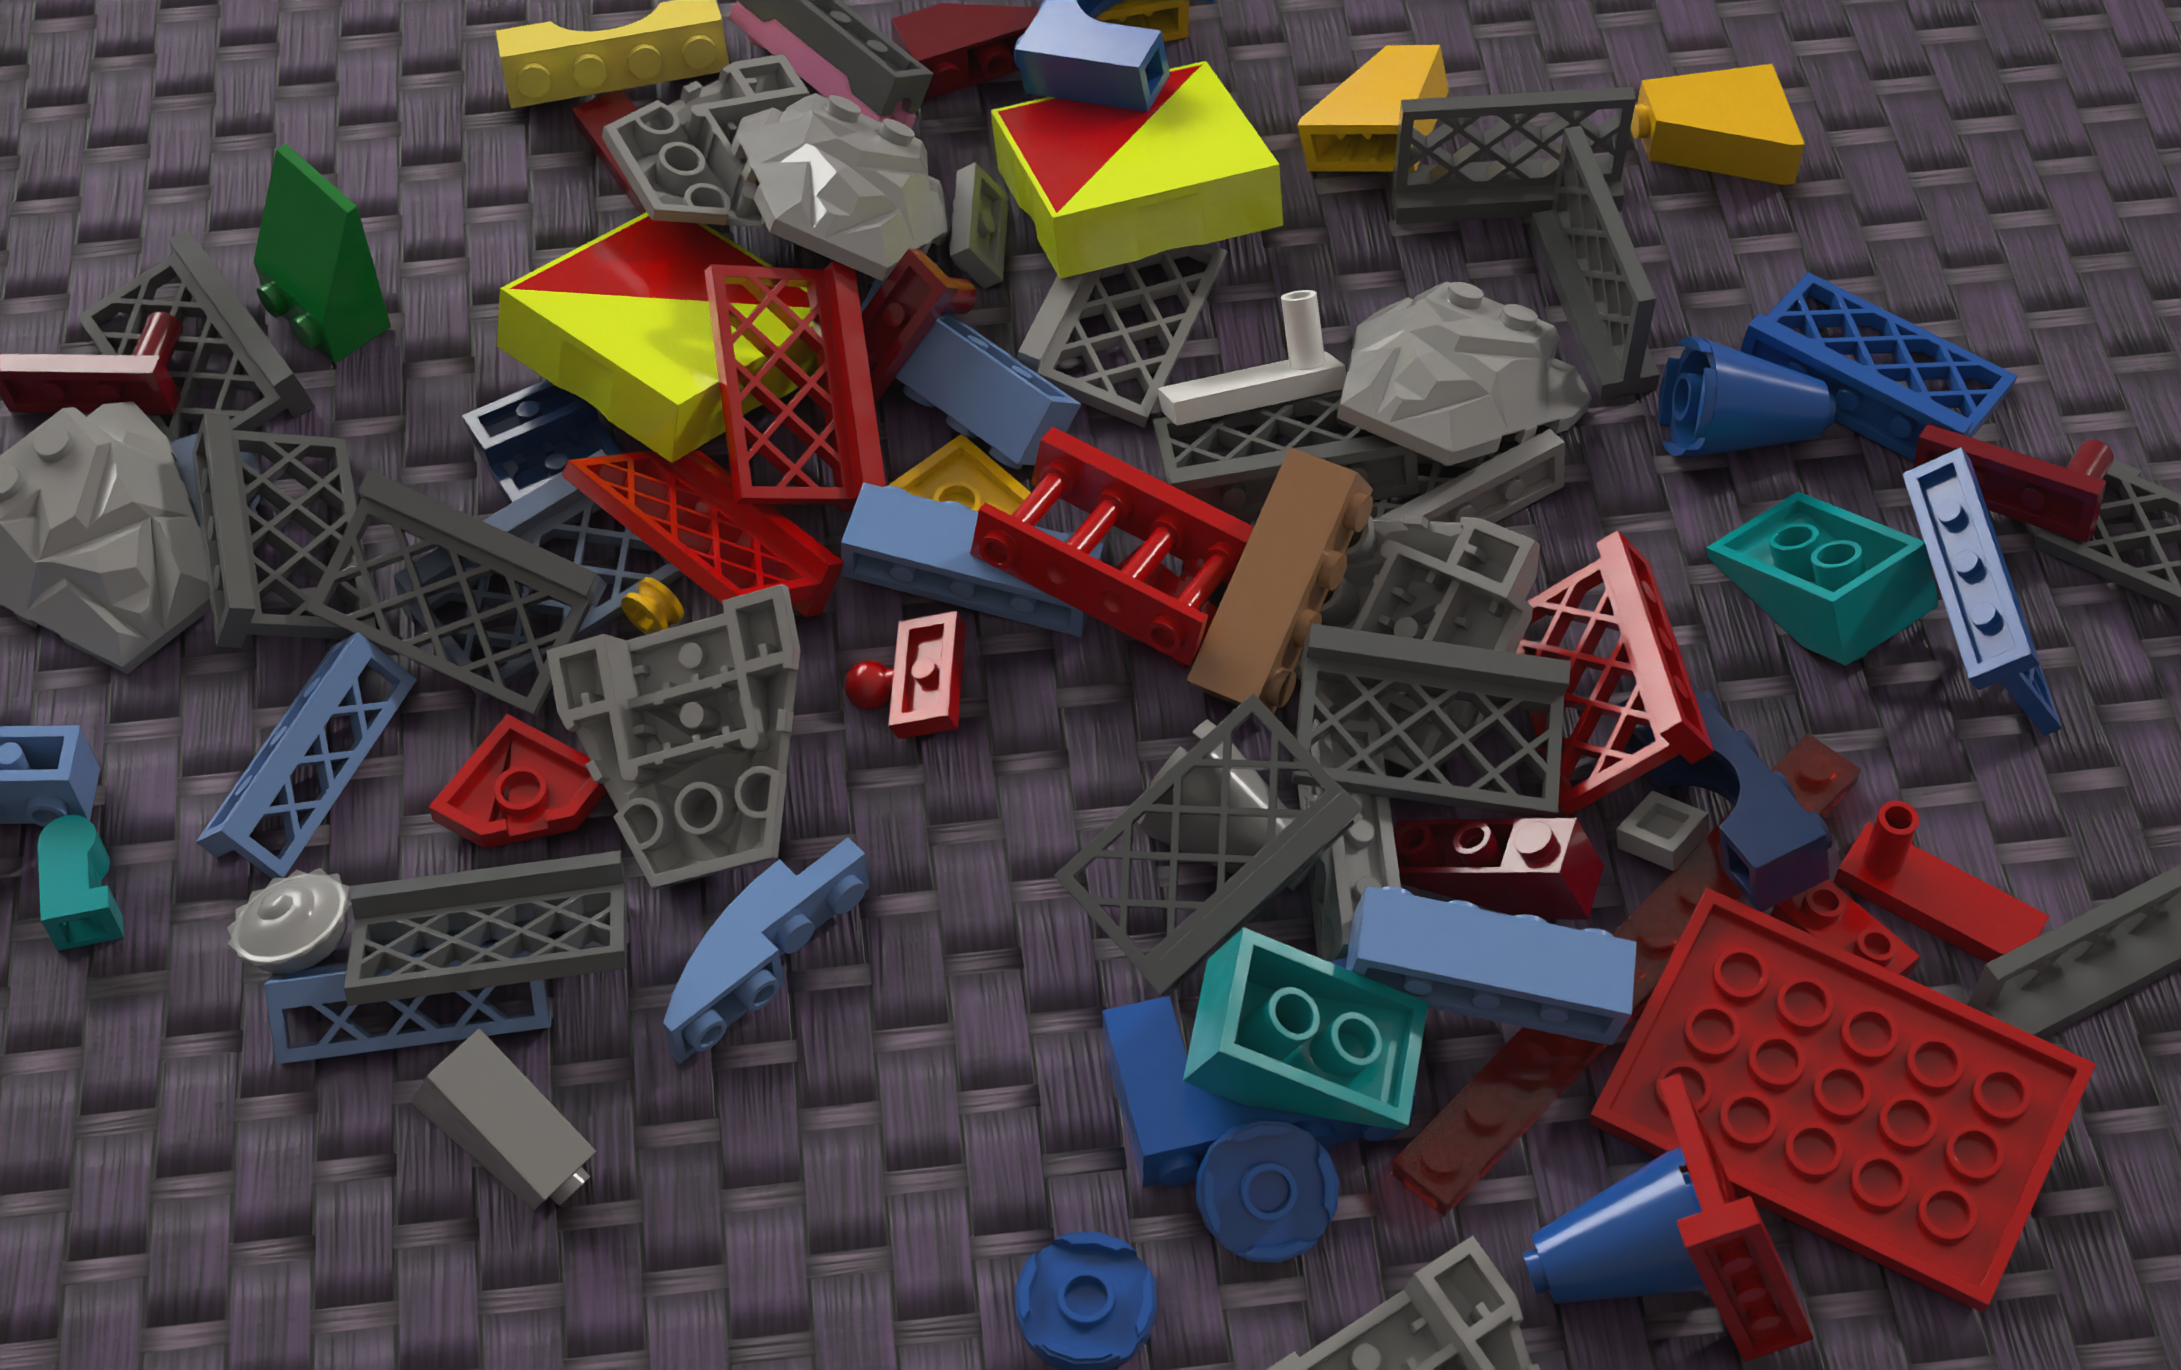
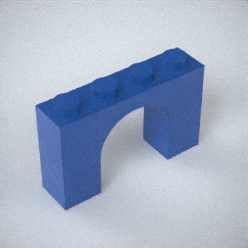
(1091, 60)
(1176, 1121)

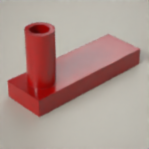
(1933, 892)

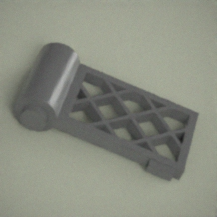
(2102, 555)

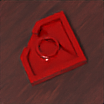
(517, 788)

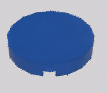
(1267, 1190)
(1086, 1302)

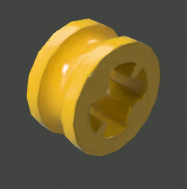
(652, 606)

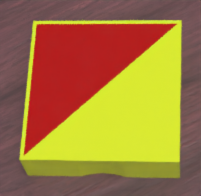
(1137, 182)
(635, 334)

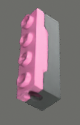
(838, 54)

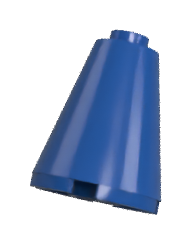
(1737, 402)
(1621, 1240)

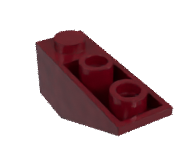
(962, 42)
(1503, 863)

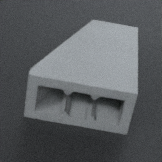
(504, 1122)

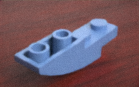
(740, 954)

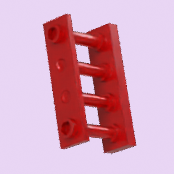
(1134, 503)

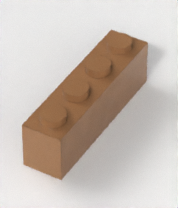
(1282, 581)

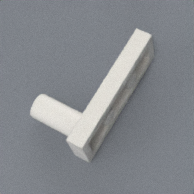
(1304, 375)

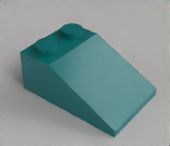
(1829, 575)
(1304, 1035)

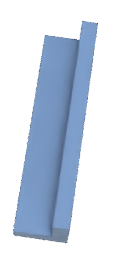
(285, 750)
(325, 985)

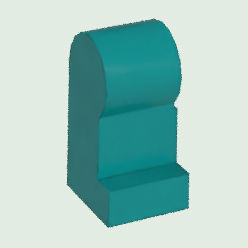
(72, 897)

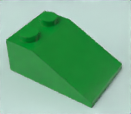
(317, 261)

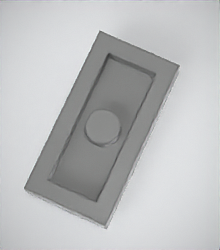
(979, 226)

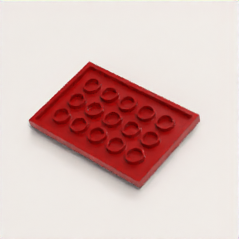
(1849, 1096)

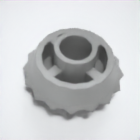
(291, 922)

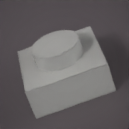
(1663, 830)

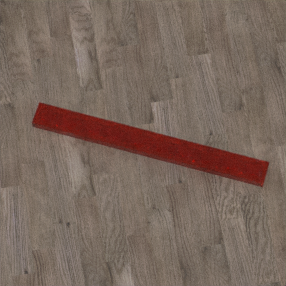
(1541, 1065)

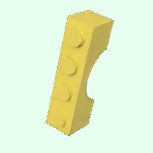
(558, 63)

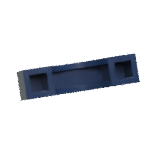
(1768, 838)

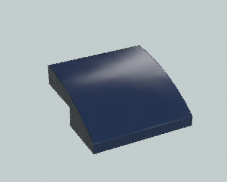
(534, 435)

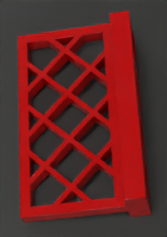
(843, 377)
(693, 522)
(1654, 662)
(1733, 1244)

